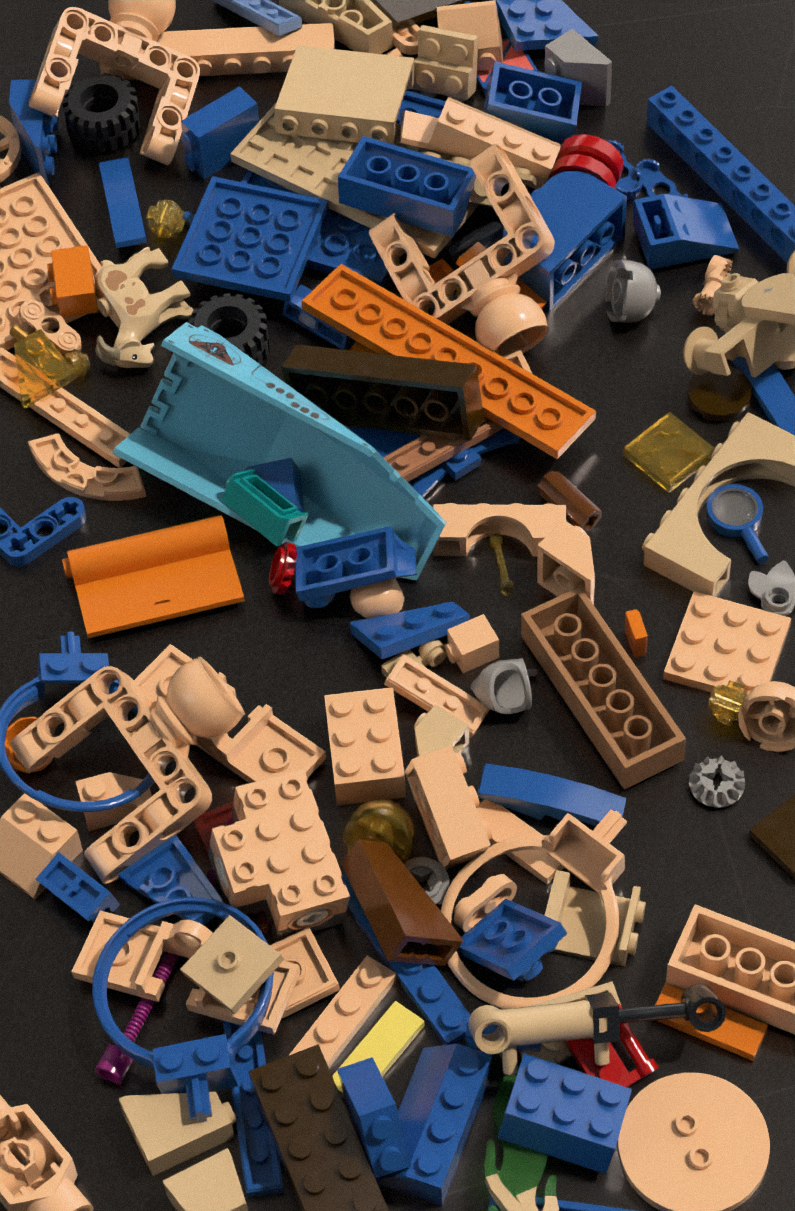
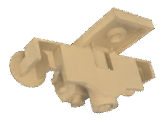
(756, 325)

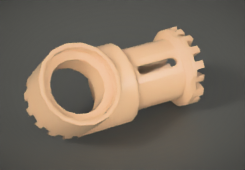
(714, 274)

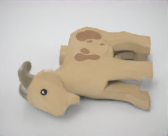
(134, 309)

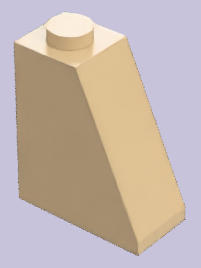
(165, 1129)

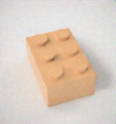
(365, 746)
(448, 806)

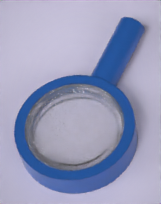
(737, 512)

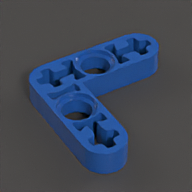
(18, 536)

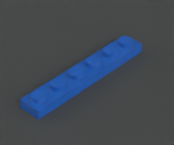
(421, 982)

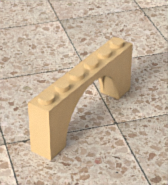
(679, 546)

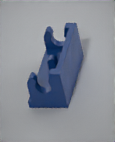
(76, 888)

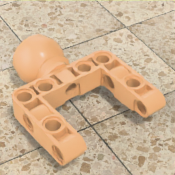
(130, 47)
(487, 286)
(161, 732)

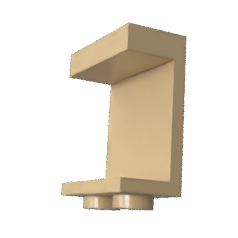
(585, 920)

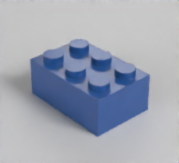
(533, 101)
(565, 1113)

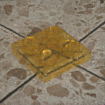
(669, 452)

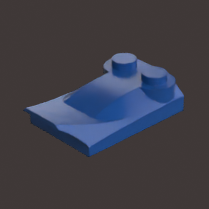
(350, 563)

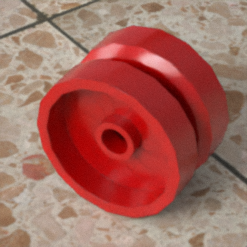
(591, 156)

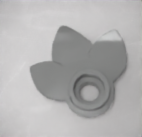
(774, 587)

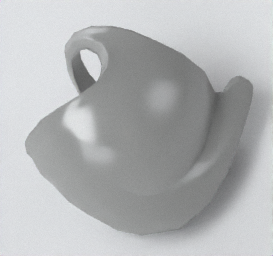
(505, 686)

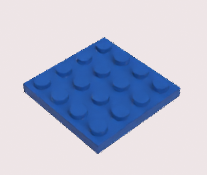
(250, 239)

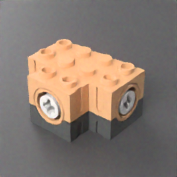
(279, 857)

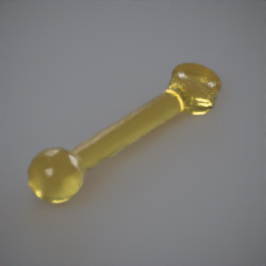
(496, 542)

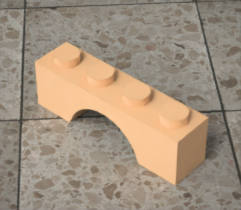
(474, 522)

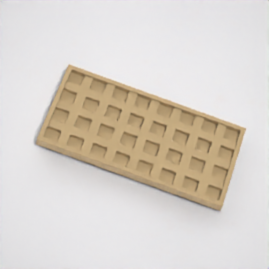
(313, 167)

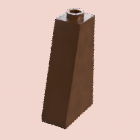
(398, 907)

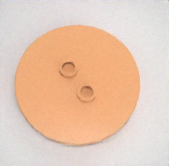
(693, 1144)

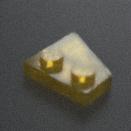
(40, 368)

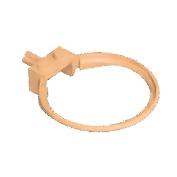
(583, 854)

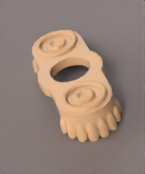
(35, 313)

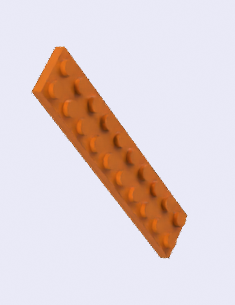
(397, 328)

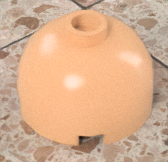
(770, 716)

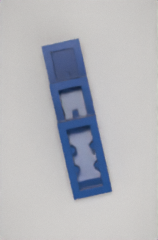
(122, 203)
(546, 794)

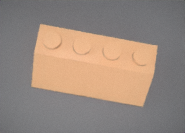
(471, 131)

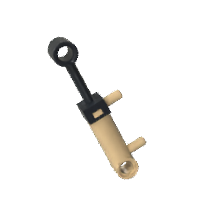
(594, 1018)

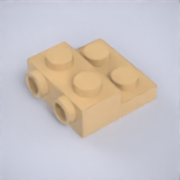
(446, 63)

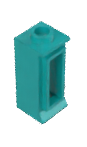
(263, 507)

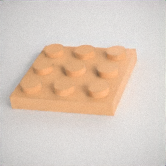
(726, 643)

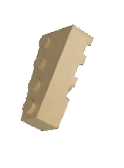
(355, 22)

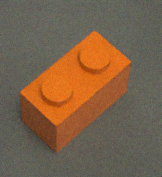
(73, 281)

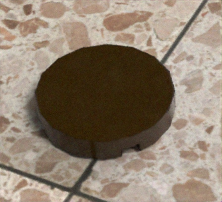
(719, 396)

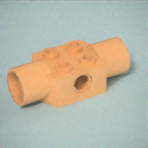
(34, 1165)

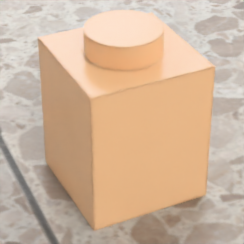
(472, 644)

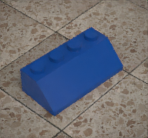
(407, 183)
(439, 1118)

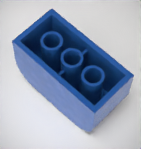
(586, 226)

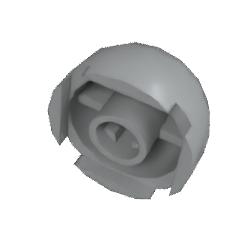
(631, 291)

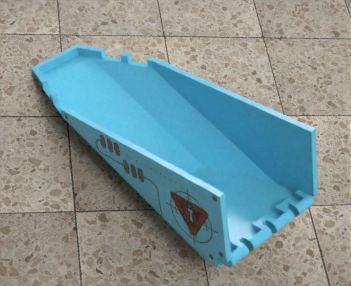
(237, 415)

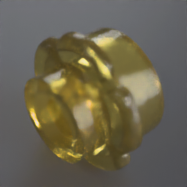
(79, 362)

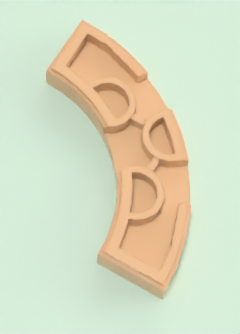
(90, 482)

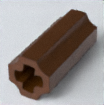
(560, 491)

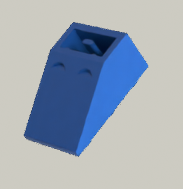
(33, 128)
(681, 230)

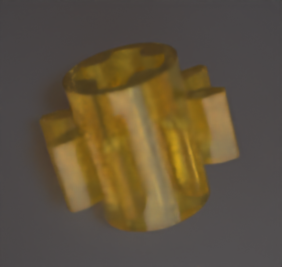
(165, 218)
(727, 702)

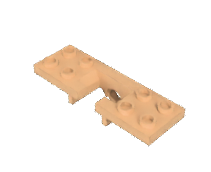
(262, 746)
(139, 957)

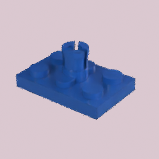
(512, 940)

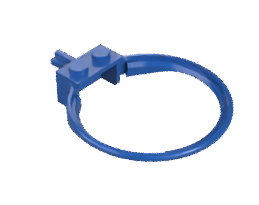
(62, 667)
(194, 1065)

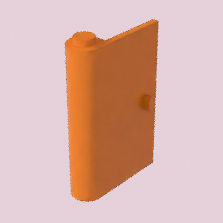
(154, 576)

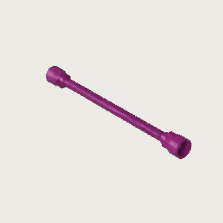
(114, 1062)

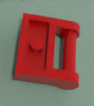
(615, 1071)

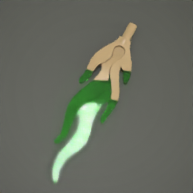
(521, 1168)

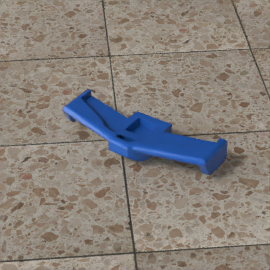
(463, 462)

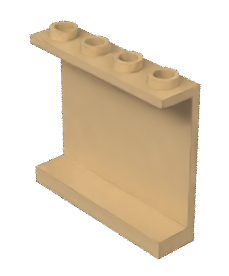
(342, 94)

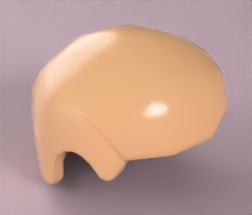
(377, 599)

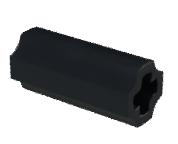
(485, 235)

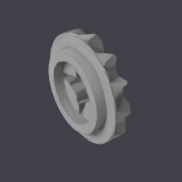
(730, 788)
(432, 871)

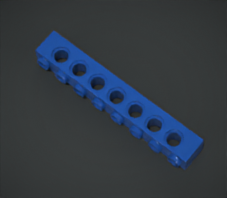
(724, 169)

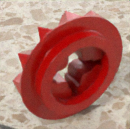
(283, 568)

